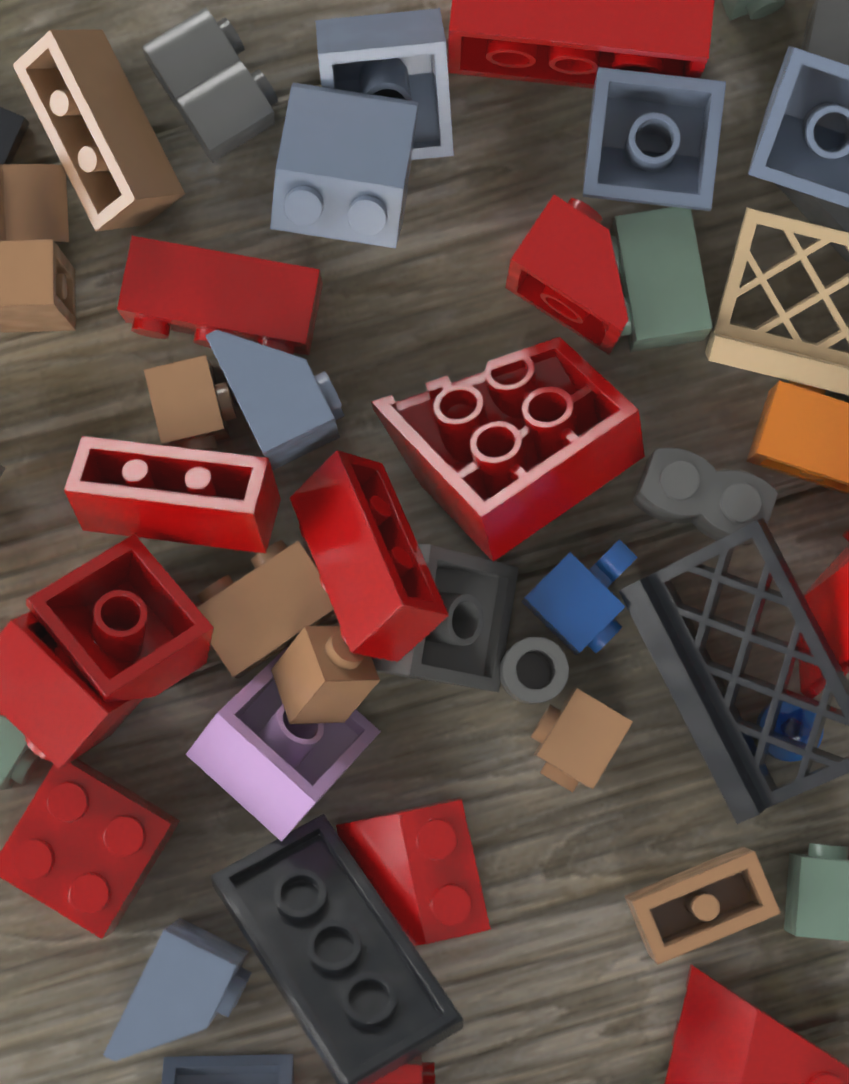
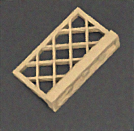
(770, 352)

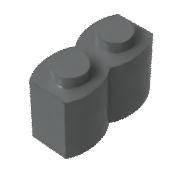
(210, 83)
(687, 489)

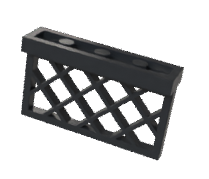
(697, 680)

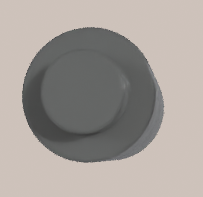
(534, 670)

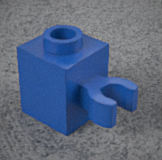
(577, 600)

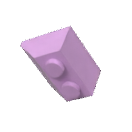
(275, 765)

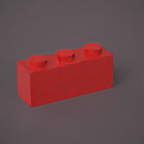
(212, 290)
(173, 494)
(367, 557)

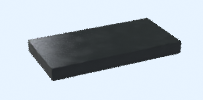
(336, 954)

